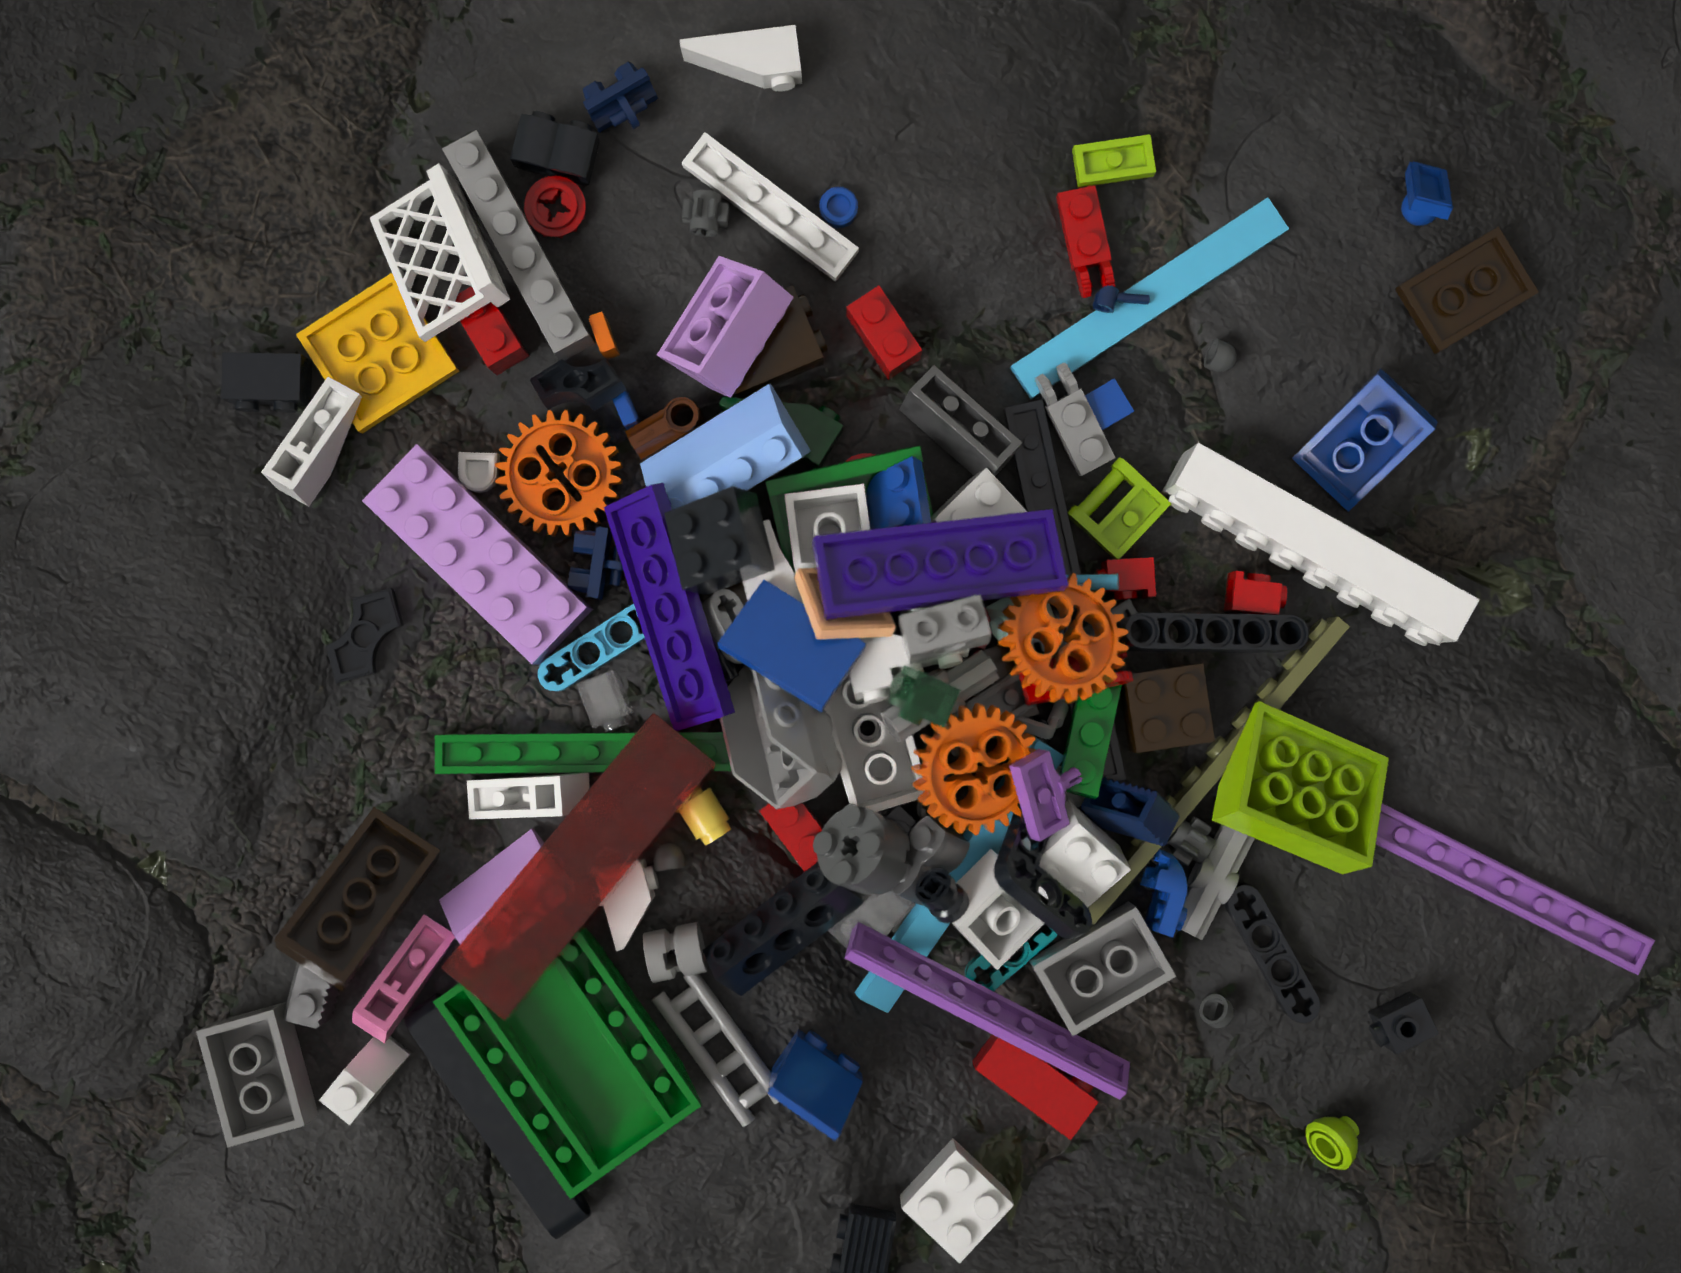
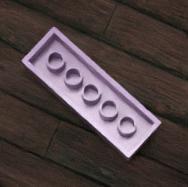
(477, 555)

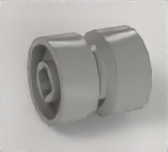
(688, 955)

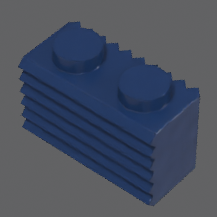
(1132, 812)

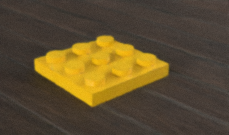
(377, 352)

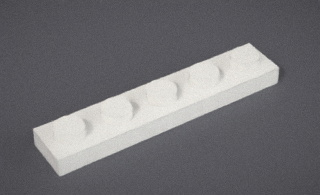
(770, 207)

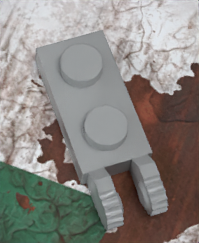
(1075, 423)

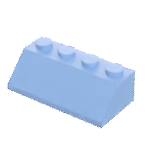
(728, 451)

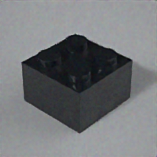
(719, 541)

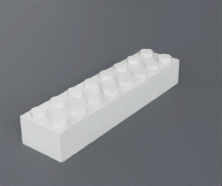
(1318, 547)

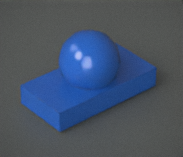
(1427, 194)

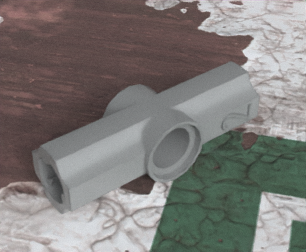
(969, 677)
(1214, 880)

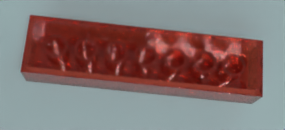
(579, 867)

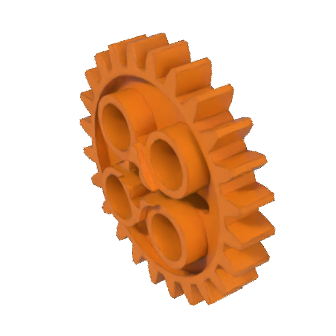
(585, 452)
(1095, 654)
(971, 734)

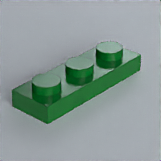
(1090, 740)

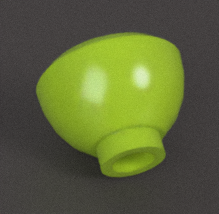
(1333, 1141)

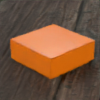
(603, 335)

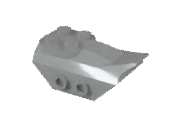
(778, 742)

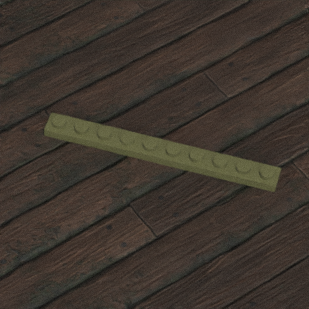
(1200, 780)

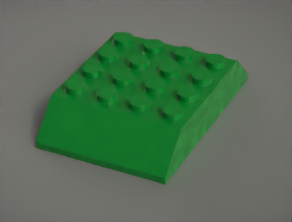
(577, 1065)

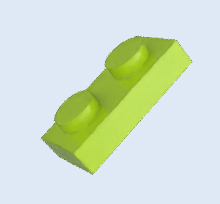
(1114, 160)

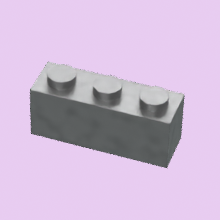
(959, 423)

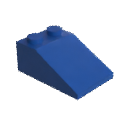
(1365, 440)
(816, 1082)

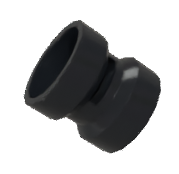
(942, 895)

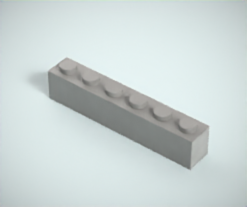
(518, 246)

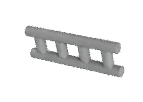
(694, 1044)

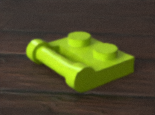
(1128, 518)

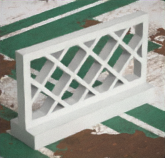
(468, 244)

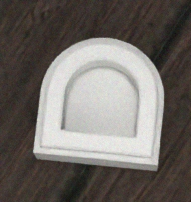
(478, 470)

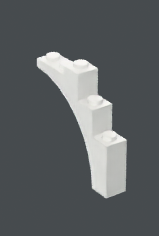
(882, 656)

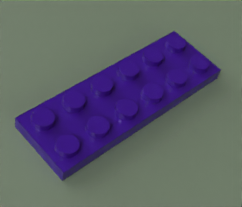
(938, 563)
(668, 616)

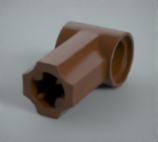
(661, 428)

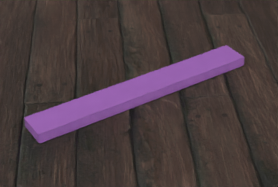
(1513, 891)
(988, 1010)

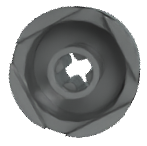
(862, 851)

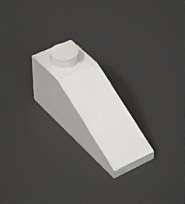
(754, 56)
(314, 443)
(526, 795)

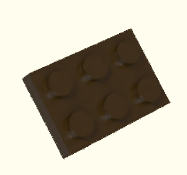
(1466, 290)

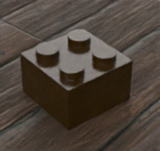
(1167, 709)

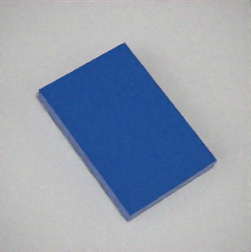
(779, 643)

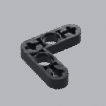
(1020, 876)

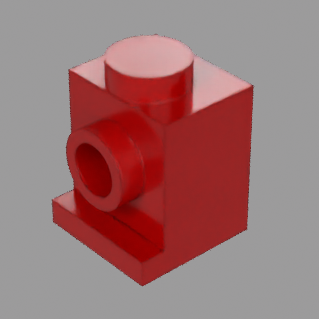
(1134, 576)
(1254, 595)

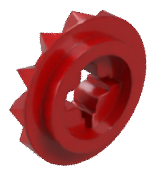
(548, 191)

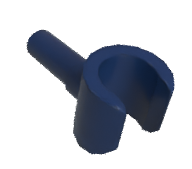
(1108, 296)

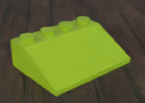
(1303, 790)

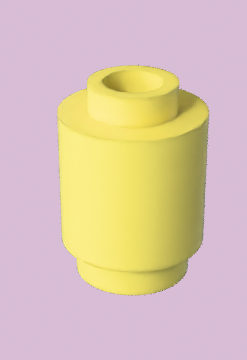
(705, 816)

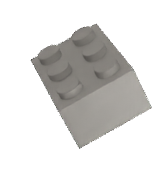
(1102, 968)
(257, 1075)

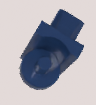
(621, 100)
(598, 545)

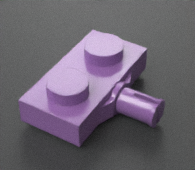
(1042, 793)

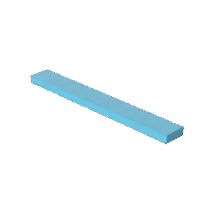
(1164, 286)
(920, 928)

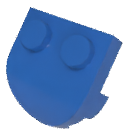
(898, 496)
(1170, 891)

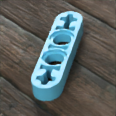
(603, 639)

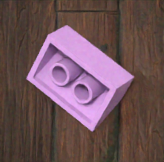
(725, 325)
(475, 895)

